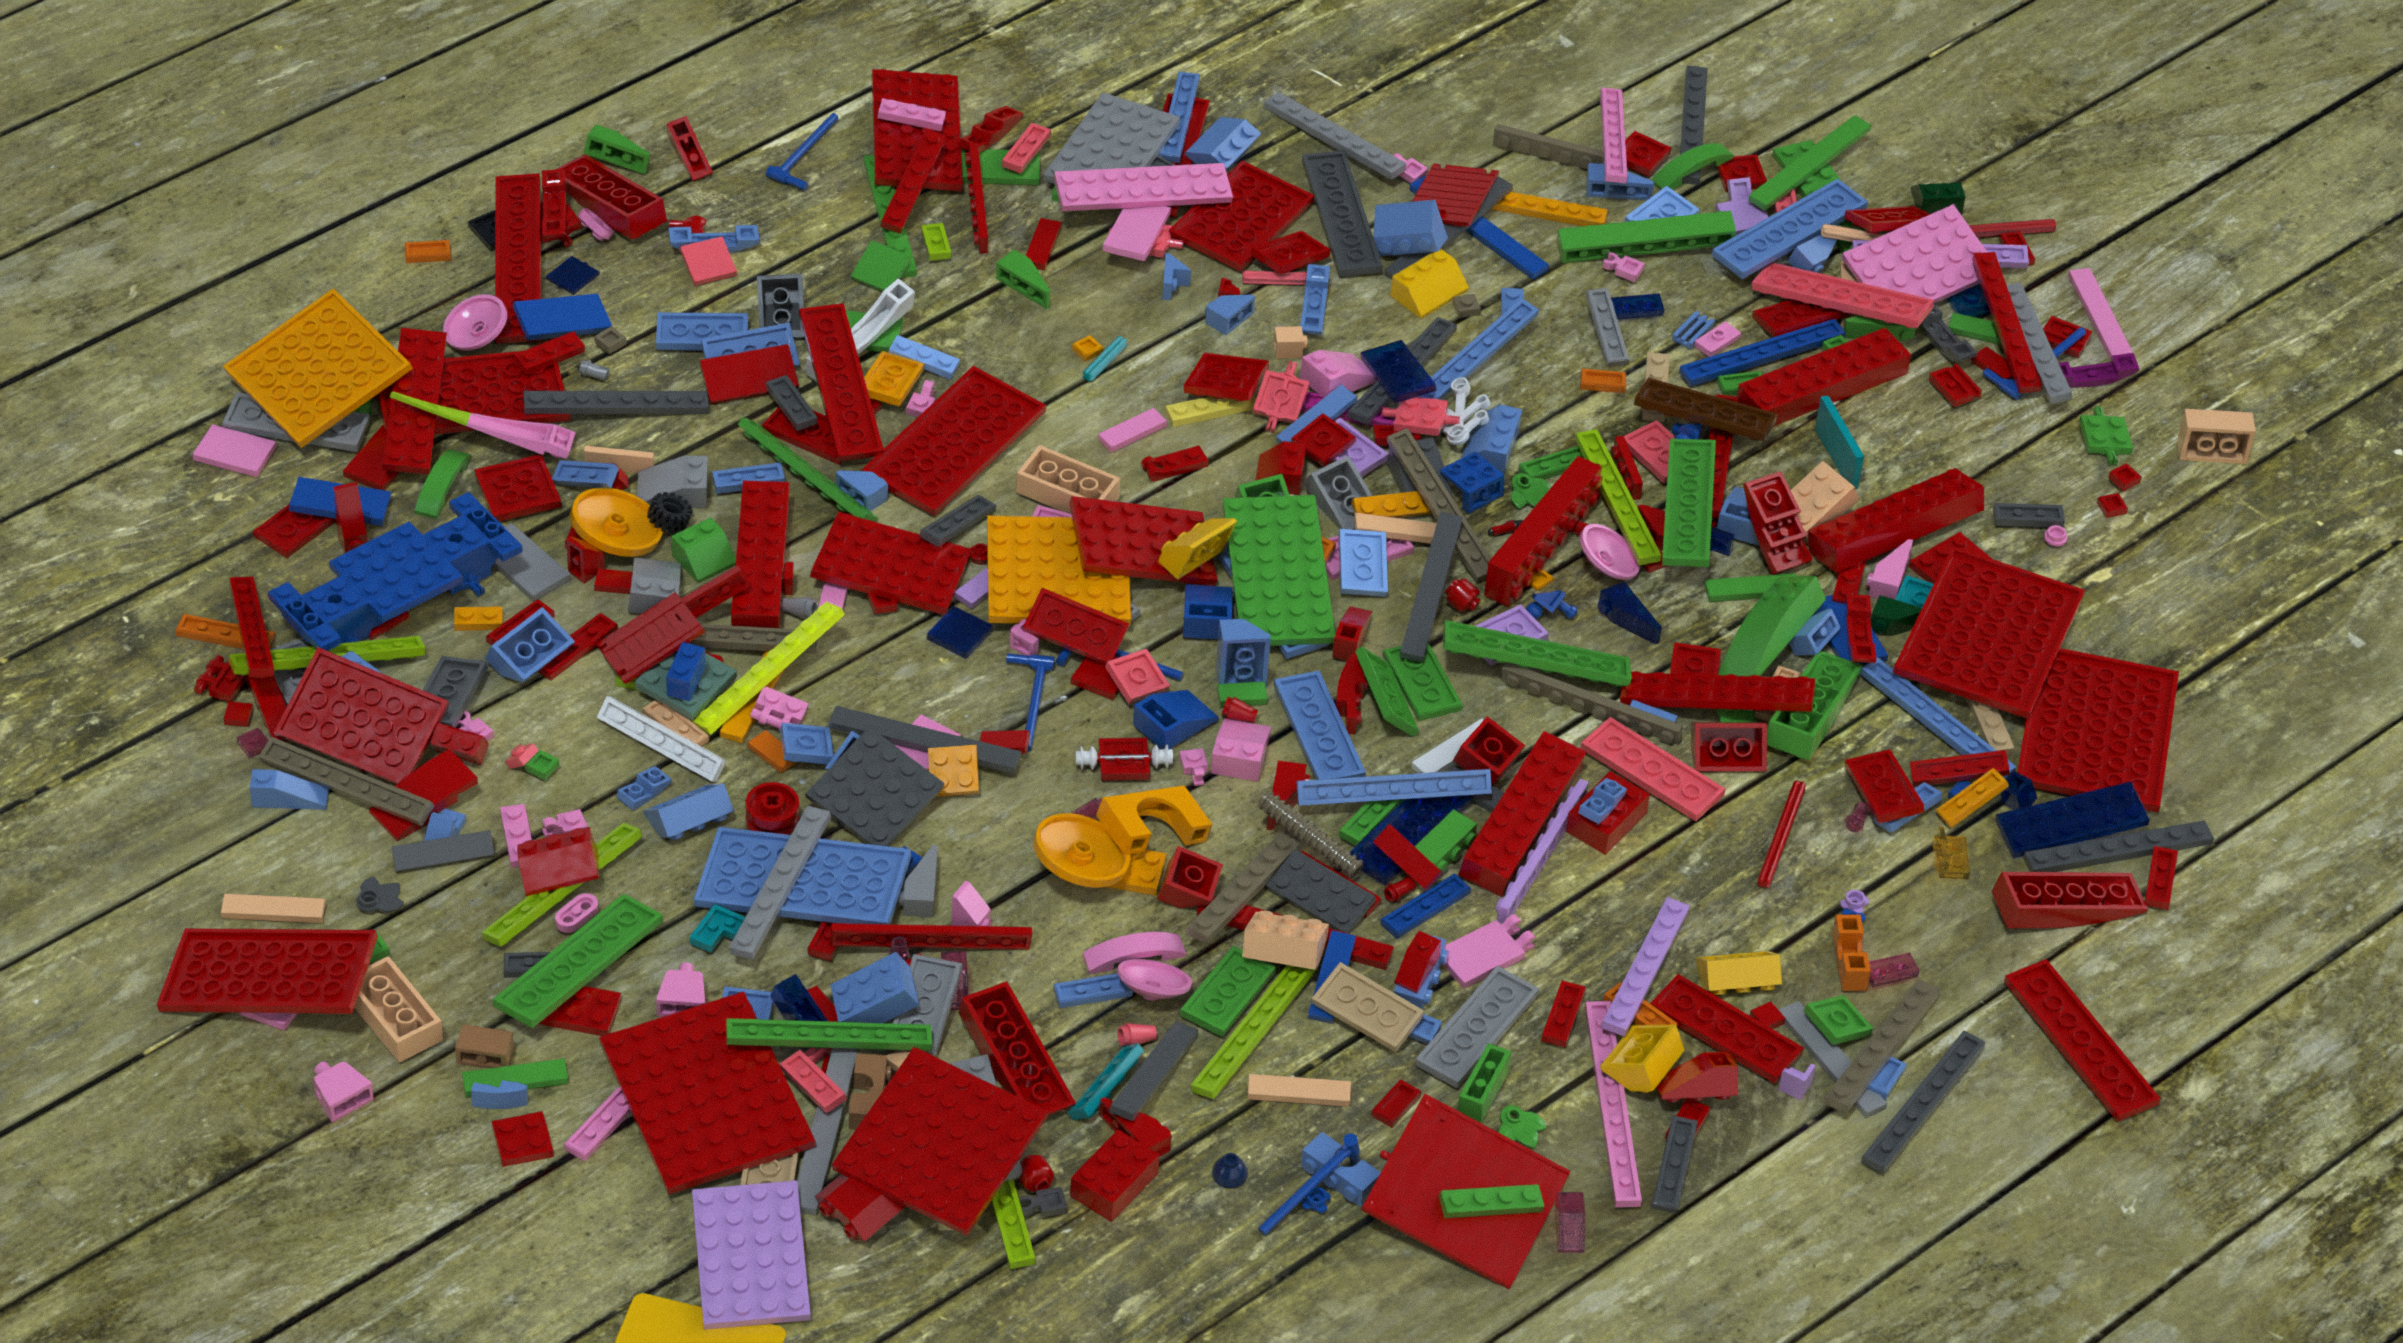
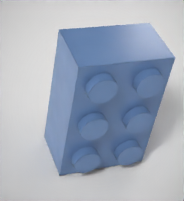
(876, 992)

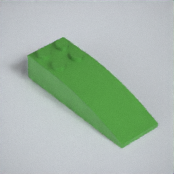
(1772, 624)
(1802, 730)

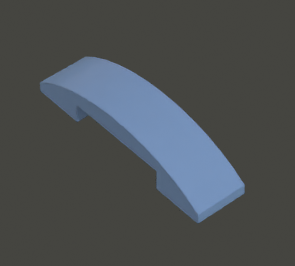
(743, 237)
(1315, 299)

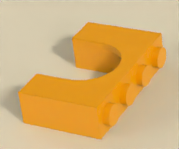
(1173, 805)

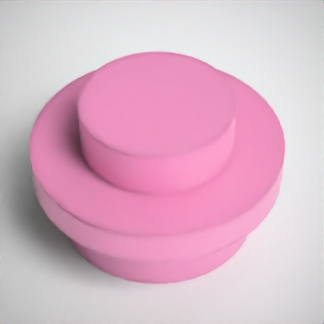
(2055, 536)

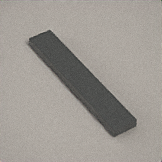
(1153, 1071)

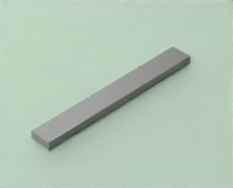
(825, 1132)

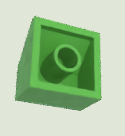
(1264, 487)
(703, 550)

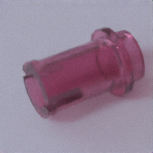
(1855, 820)

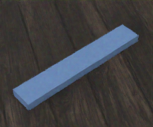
(1181, 106)

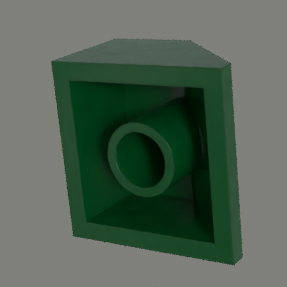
(1938, 196)

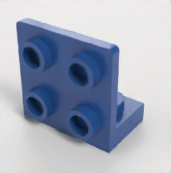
(1476, 479)

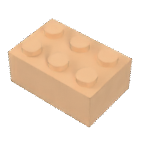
(2216, 436)
(1823, 497)
(1285, 940)

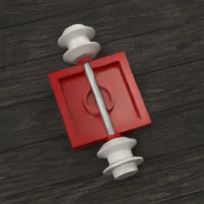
(1124, 758)

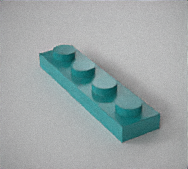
(1110, 1077)

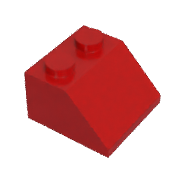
(1284, 459)
(1189, 879)

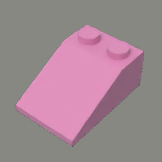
(1330, 369)
(1240, 749)

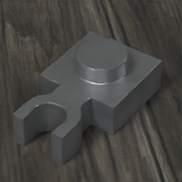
(1047, 1201)

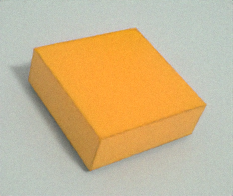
(1087, 348)

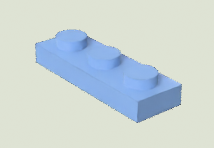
(933, 360)

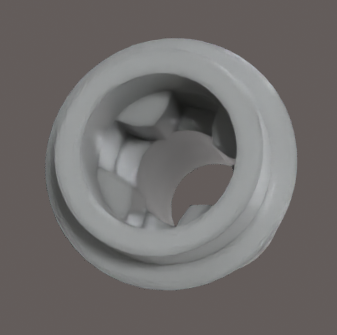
(800, 607)

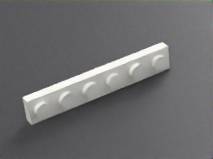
(661, 739)

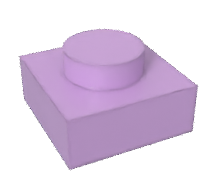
(1739, 188)

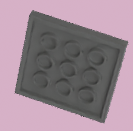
(875, 789)

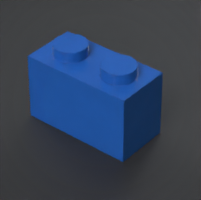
(686, 671)

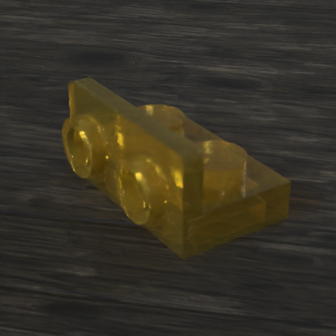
(1951, 855)

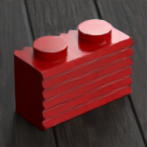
(461, 742)

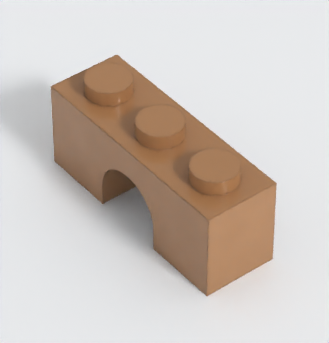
(869, 1075)

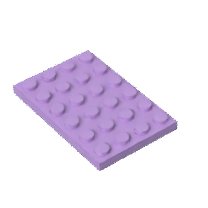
(750, 1255)

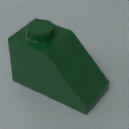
(1893, 616)

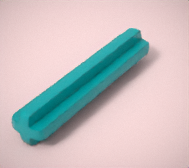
(1104, 358)

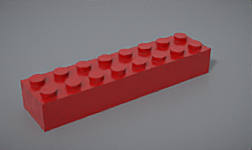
(1834, 372)
(1895, 520)
(1543, 531)
(761, 553)
(1522, 813)

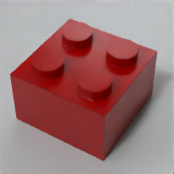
(1490, 749)

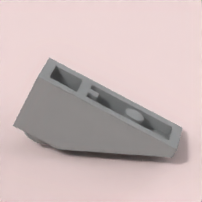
(920, 887)

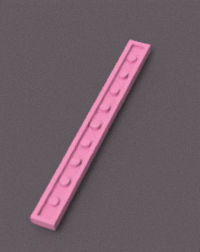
(1613, 1111)

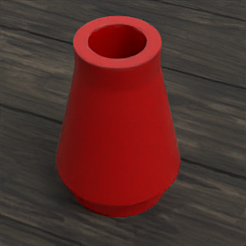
(1238, 710)

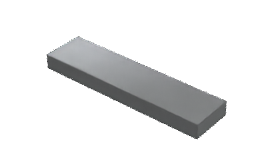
(1607, 327)

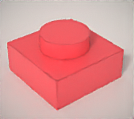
(521, 755)

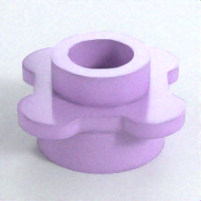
(1855, 901)

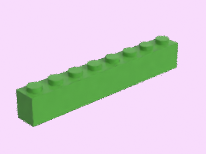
(1645, 236)

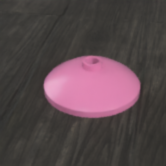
(475, 322)
(1608, 552)
(1154, 979)

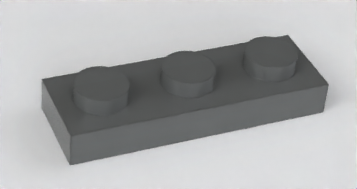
(791, 402)
(2028, 515)

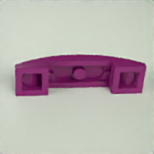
(2100, 374)

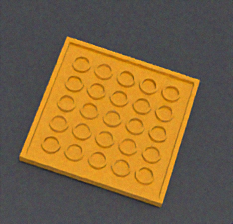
(317, 368)
(1044, 553)

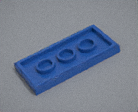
(561, 316)
(317, 499)
(1839, 641)

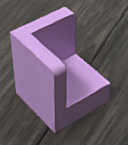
(1796, 1082)

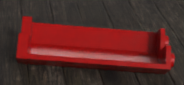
(857, 1207)

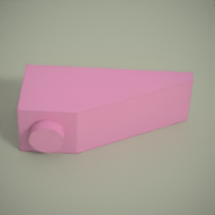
(1890, 572)

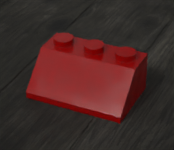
(1729, 746)
(558, 861)

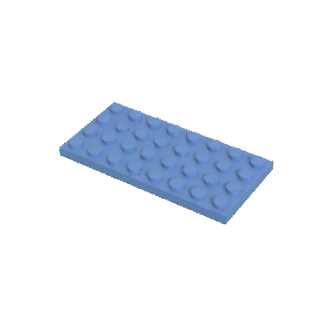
(836, 885)

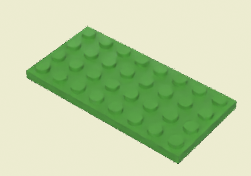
(1280, 568)

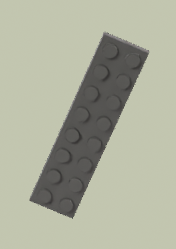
(1342, 213)

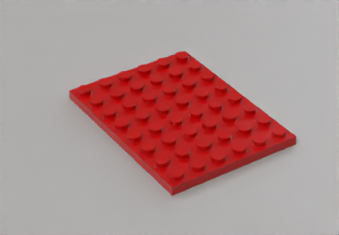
(1989, 632)
(2100, 727)
(705, 1102)

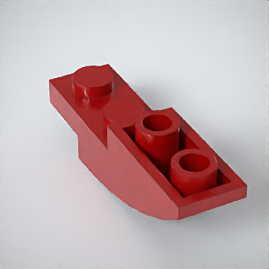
(1350, 692)

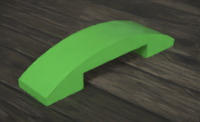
(1689, 162)
(439, 482)

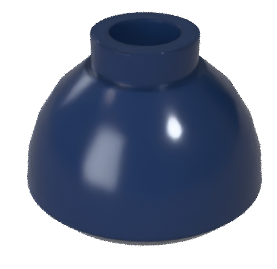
(1230, 1171)

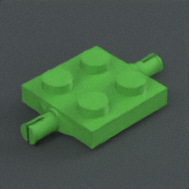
(2105, 435)

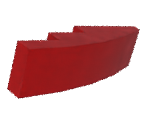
(992, 129)
(268, 701)

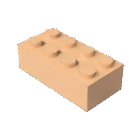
(1056, 478)
(397, 1011)

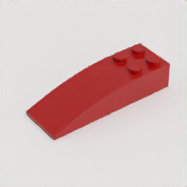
(613, 197)
(2066, 898)
(1014, 1048)

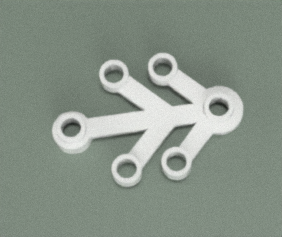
(1459, 433)

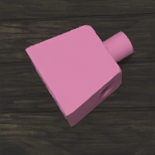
(680, 990)
(341, 1089)

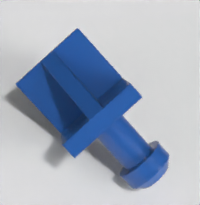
(1687, 431)
(1550, 601)

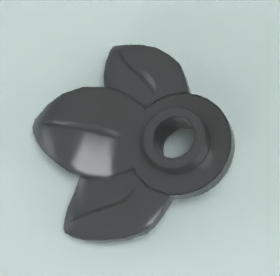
(379, 897)

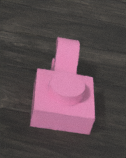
(1414, 169)
(920, 402)
(1194, 763)
(563, 823)

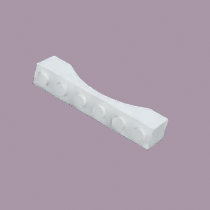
(888, 308)

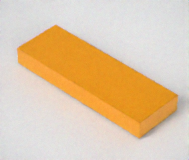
(1972, 798)

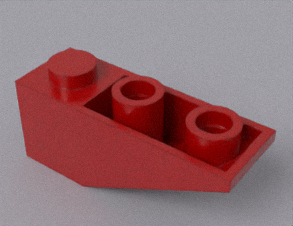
(1350, 632)

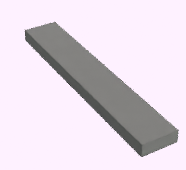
(1828, 1056)

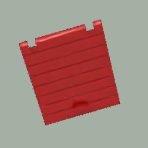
(1457, 191)
(650, 638)

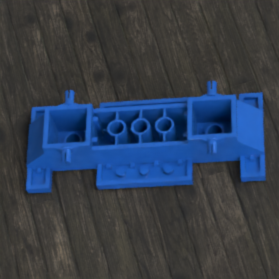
(397, 575)

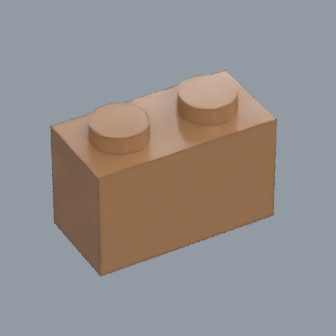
(484, 1047)

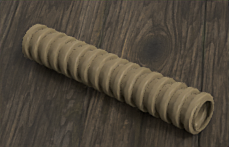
(1310, 834)

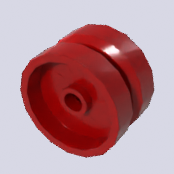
(772, 808)

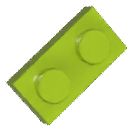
(936, 241)

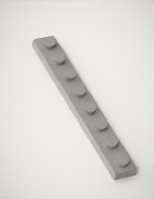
(1335, 135)
(2046, 364)
(780, 882)

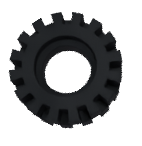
(669, 512)

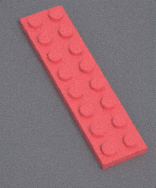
(1843, 295)

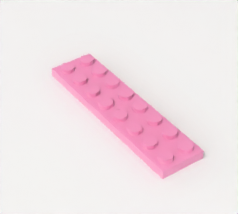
(1142, 187)

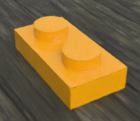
(477, 618)

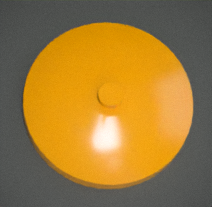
(614, 522)
(1079, 850)

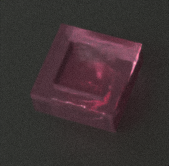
(252, 742)

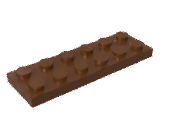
(1705, 409)

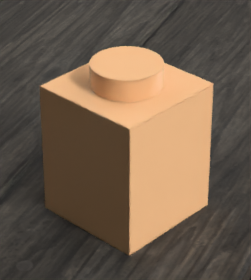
(1289, 342)

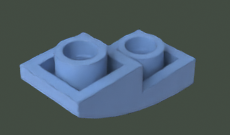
(647, 786)
(1603, 801)
(505, 1097)

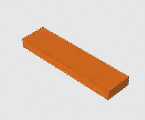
(213, 631)

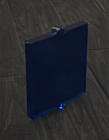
(572, 275)

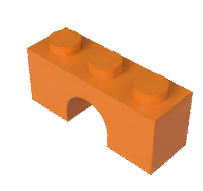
(1851, 961)

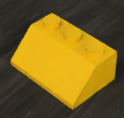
(1429, 283)
(1196, 546)
(1739, 971)
(1644, 1056)

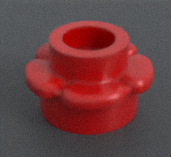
(979, 554)

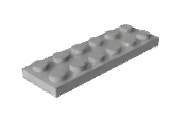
(248, 417)
(1478, 1022)

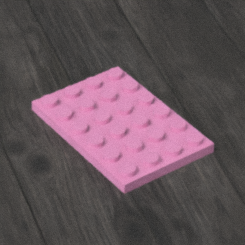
(1920, 258)

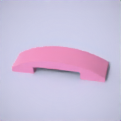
(1133, 946)

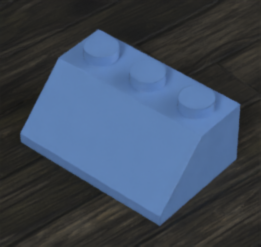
(1224, 142)
(1408, 228)
(1497, 437)
(528, 647)
(1242, 652)
(690, 811)

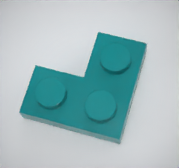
(714, 926)

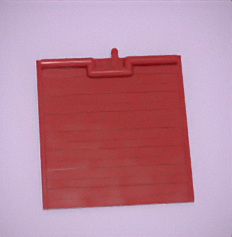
(1452, 1153)

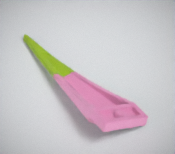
(529, 435)

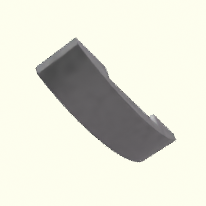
(1944, 339)

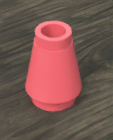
(1135, 1033)

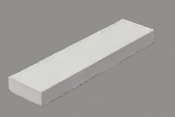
(1442, 756)

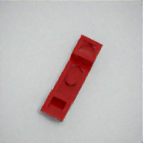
(554, 203)
(1859, 629)

